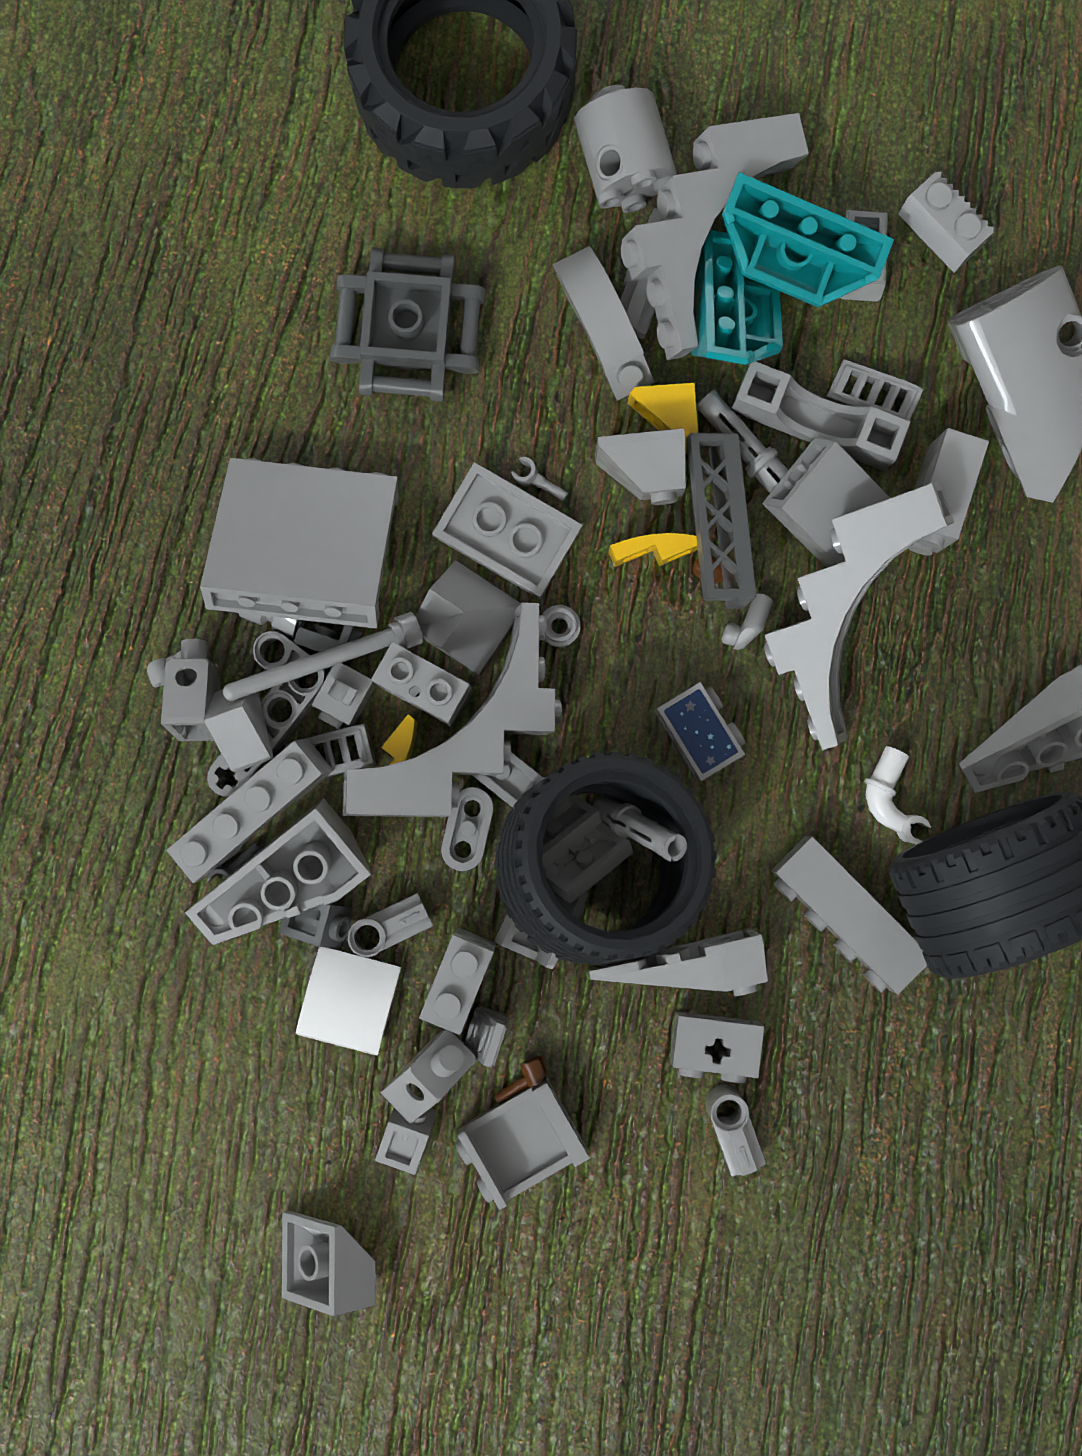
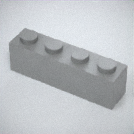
(850, 914)

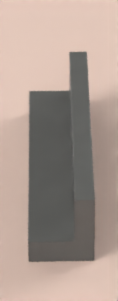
(729, 514)

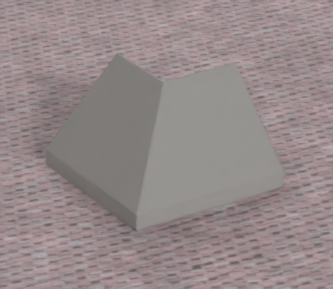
(466, 616)

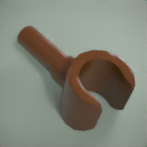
(533, 1074)

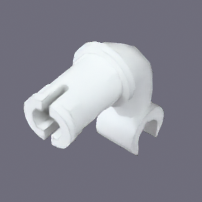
(880, 794)

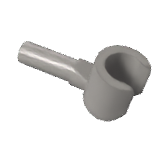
(538, 480)
(156, 670)

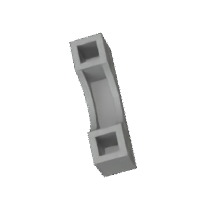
(784, 405)
(249, 808)

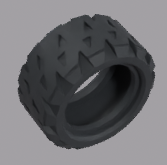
(468, 144)

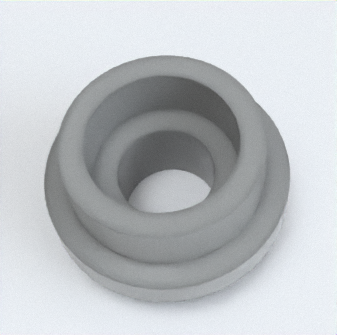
(572, 620)

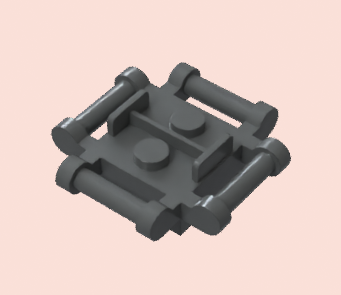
(407, 323)

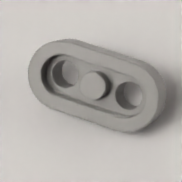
(468, 829)

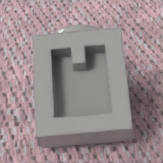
(405, 1142)

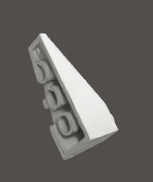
(1034, 738)
(297, 870)
(715, 963)

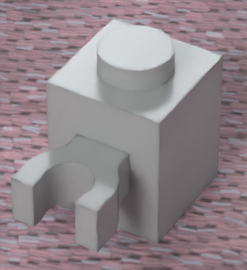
(343, 696)

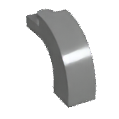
(604, 321)

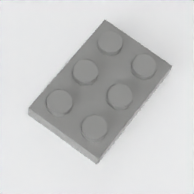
(507, 530)

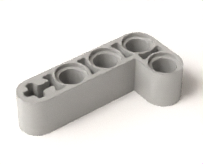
(278, 732)

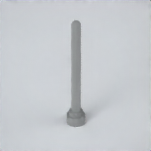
(402, 631)

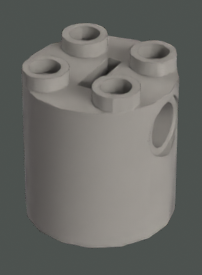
(624, 146)

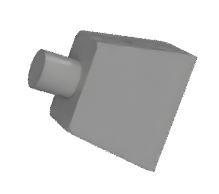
(188, 692)
(433, 1071)

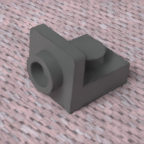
(322, 638)
(320, 925)

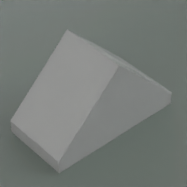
(239, 730)

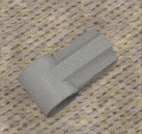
(393, 924)
(735, 1132)

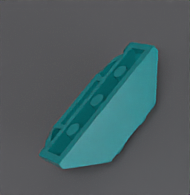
(800, 244)
(733, 314)

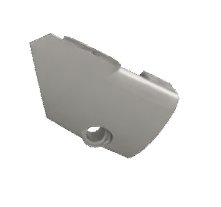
(1029, 376)

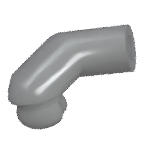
(752, 626)

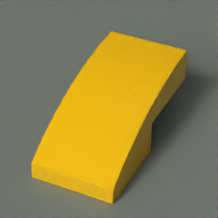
(664, 546)
(402, 740)

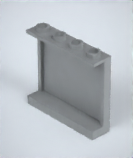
(300, 542)

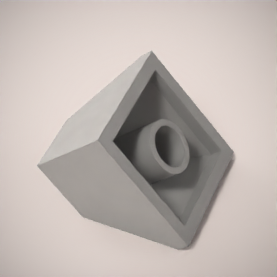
(646, 463)
(324, 1266)

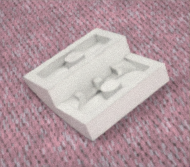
(348, 1000)

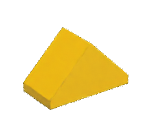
(667, 406)

